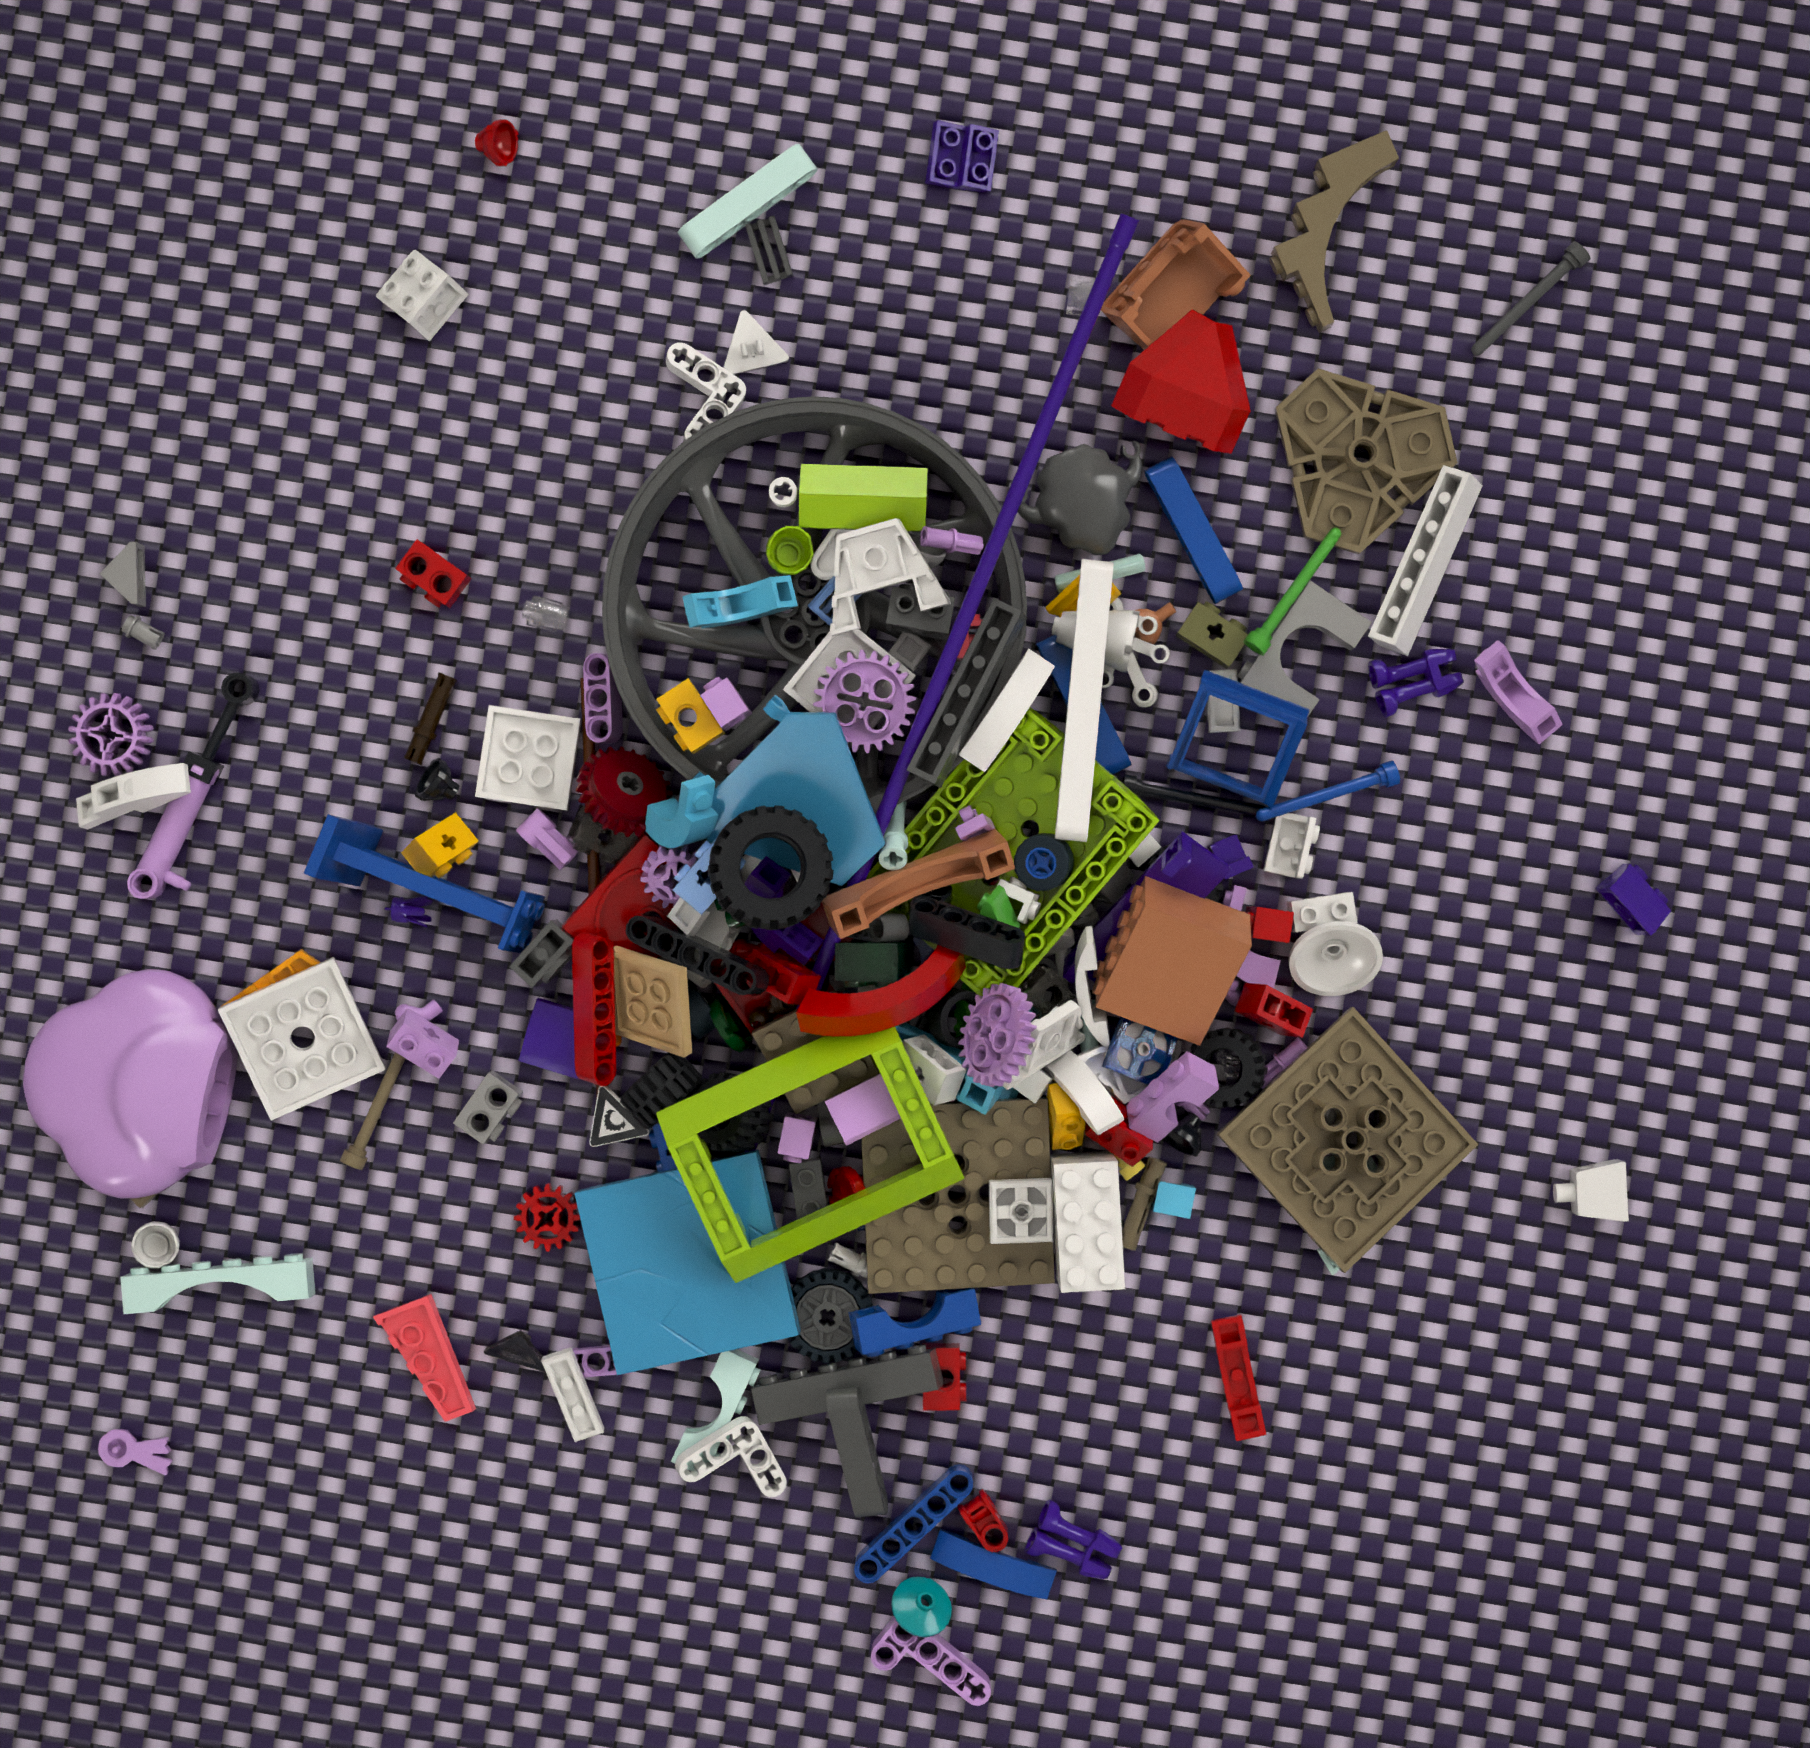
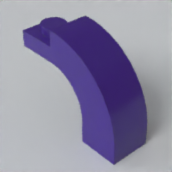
(797, 940)

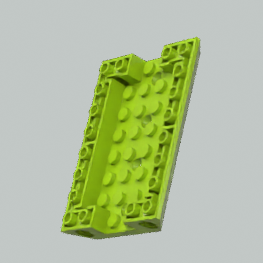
(1020, 788)

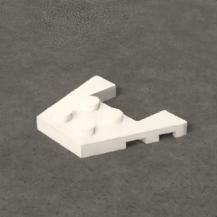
(875, 560)

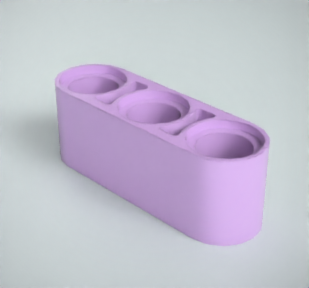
(595, 713)

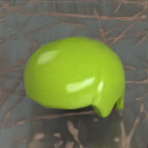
(789, 550)

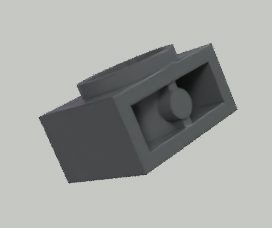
(544, 955)

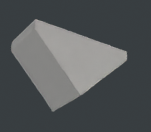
(127, 573)

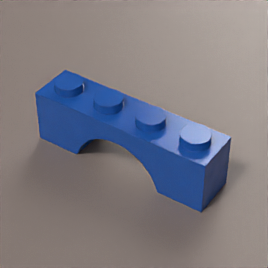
(951, 1312)

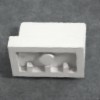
(422, 294)

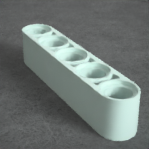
(747, 201)

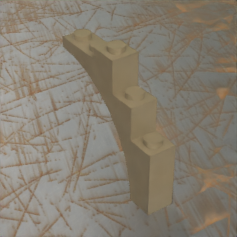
(1305, 255)

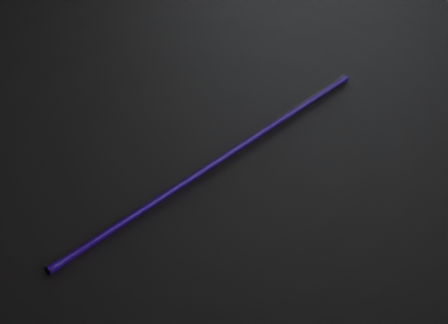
(1118, 245)

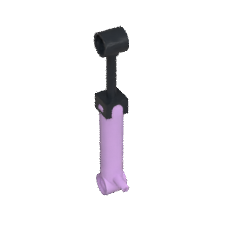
(181, 812)

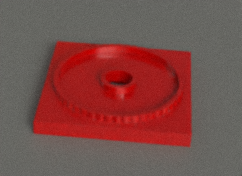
(618, 900)

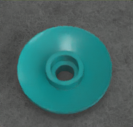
(916, 1617)

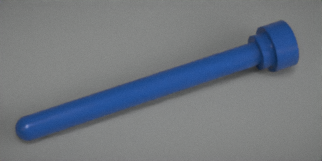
(1385, 775)

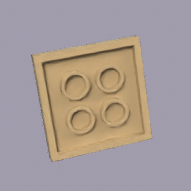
(652, 1002)

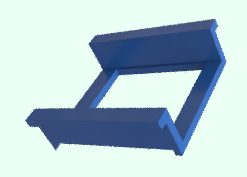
(1253, 700)

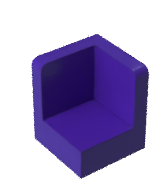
(1232, 853)

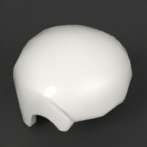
(155, 1244)

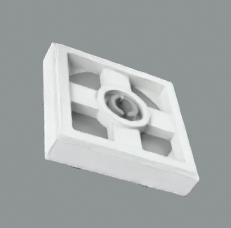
(1021, 1210)

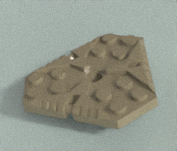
(1323, 427)

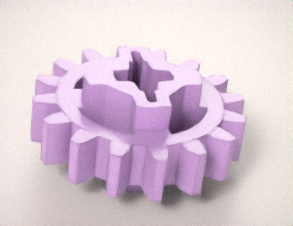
(661, 879)

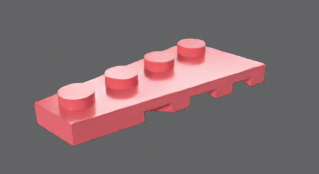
(424, 1344)

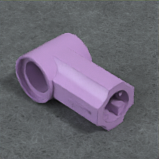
(542, 834)

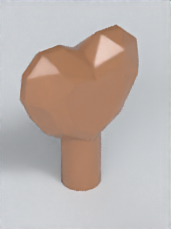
(1160, 615)

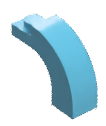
(740, 603)
(684, 821)

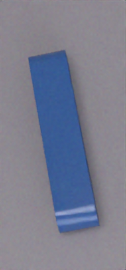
(1193, 530)
(1109, 748)
(906, 1537)

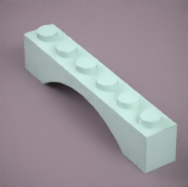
(280, 1279)

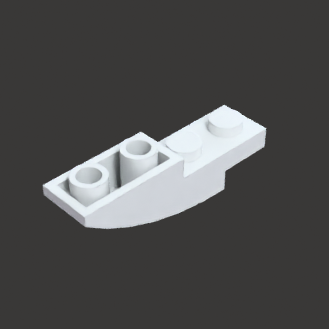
(132, 791)

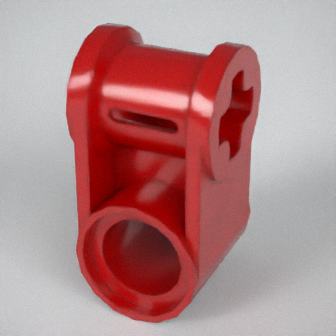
(983, 1520)

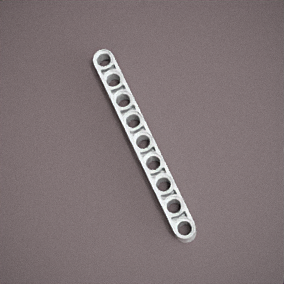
(1084, 700)

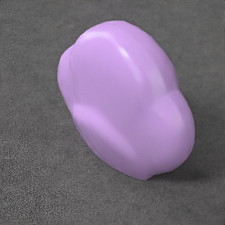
(134, 1082)

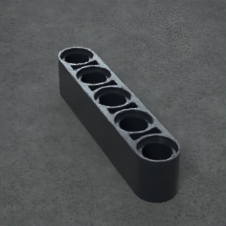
(710, 955)

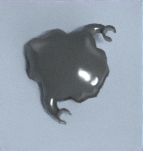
(1085, 497)

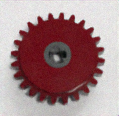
(620, 788)

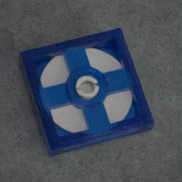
(1139, 1051)

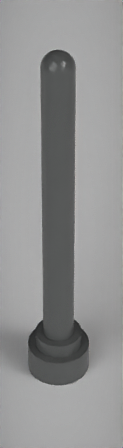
(1574, 257)

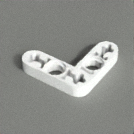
(714, 389)
(742, 1447)

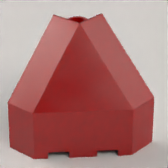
(1189, 384)

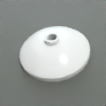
(1335, 958)

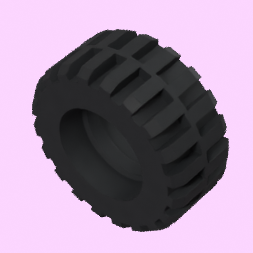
(801, 836)

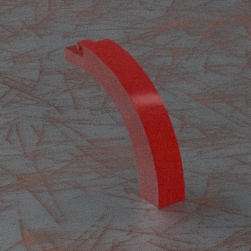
(884, 1007)

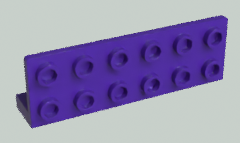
(1181, 865)

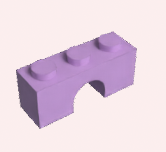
(1185, 1080)

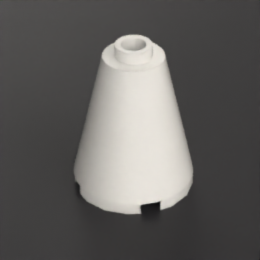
(1119, 635)

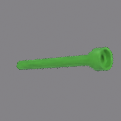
(1260, 638)

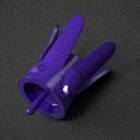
(409, 910)

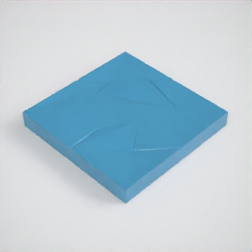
(662, 1278)

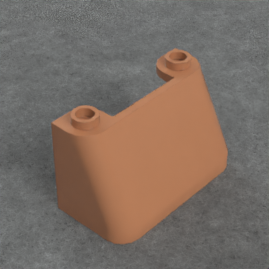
(1178, 274)

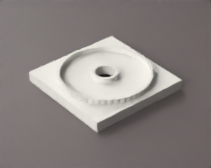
(292, 1075)

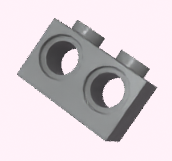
(483, 1103)

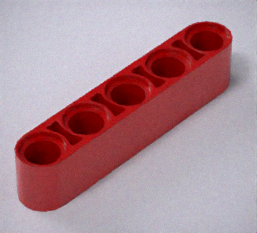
(594, 1008)

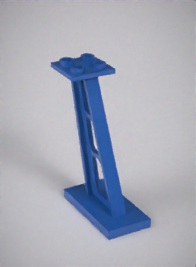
(348, 852)

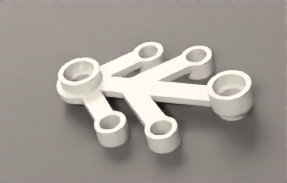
(1133, 669)

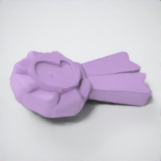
(120, 1447)

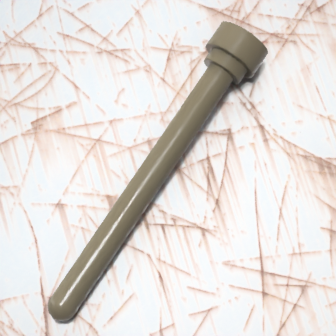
(356, 1153)

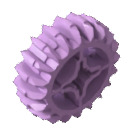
(113, 723)

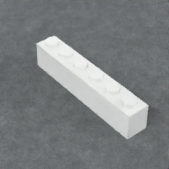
(1425, 560)

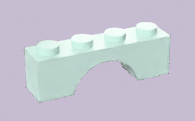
(731, 1374)

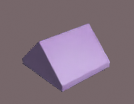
(862, 1109)

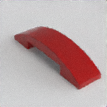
(1238, 1377)

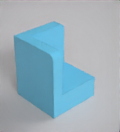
(1174, 1199)

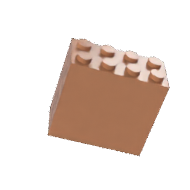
(1172, 960)

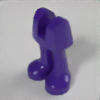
(1434, 683)
(1052, 1521)

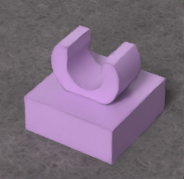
(973, 823)

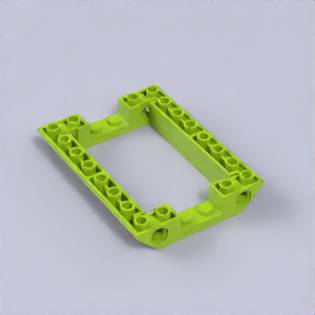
(774, 1078)

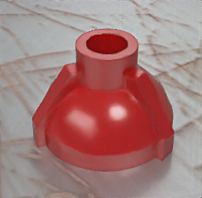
(498, 142)

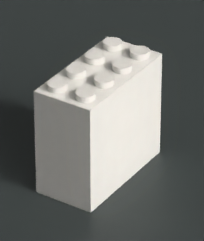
(1087, 1221)

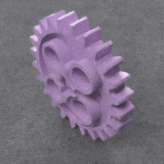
(870, 673)
(997, 1035)

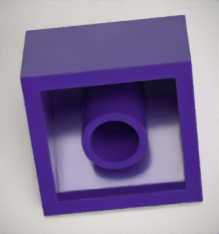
(1634, 899)

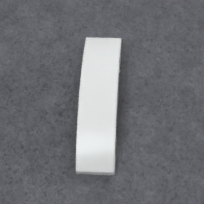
(1007, 710)
(1086, 960)
(1085, 1091)

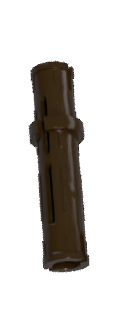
(430, 719)

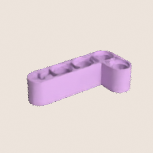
(934, 1662)

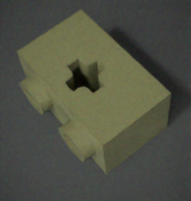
(1195, 633)

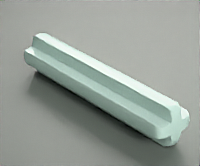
(1121, 568)

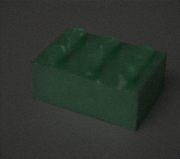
(870, 962)

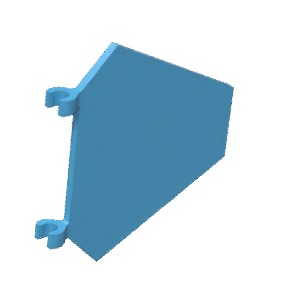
(808, 770)

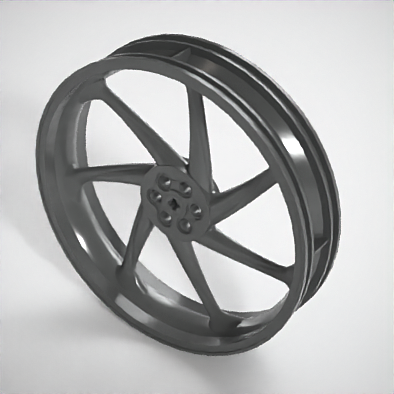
(691, 471)

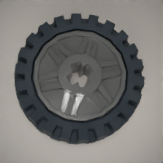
(828, 1291)

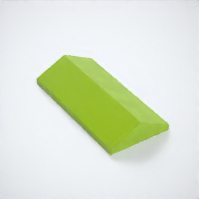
(861, 496)

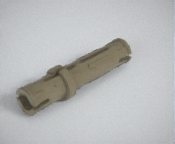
(1142, 1202)

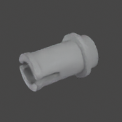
(143, 632)

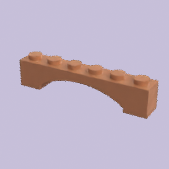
(972, 859)

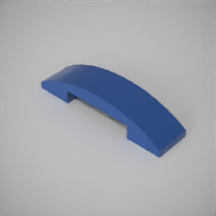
(993, 1567)

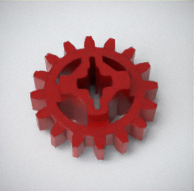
(558, 1227)

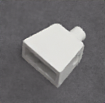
(1596, 1190)

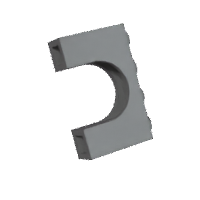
(1313, 610)

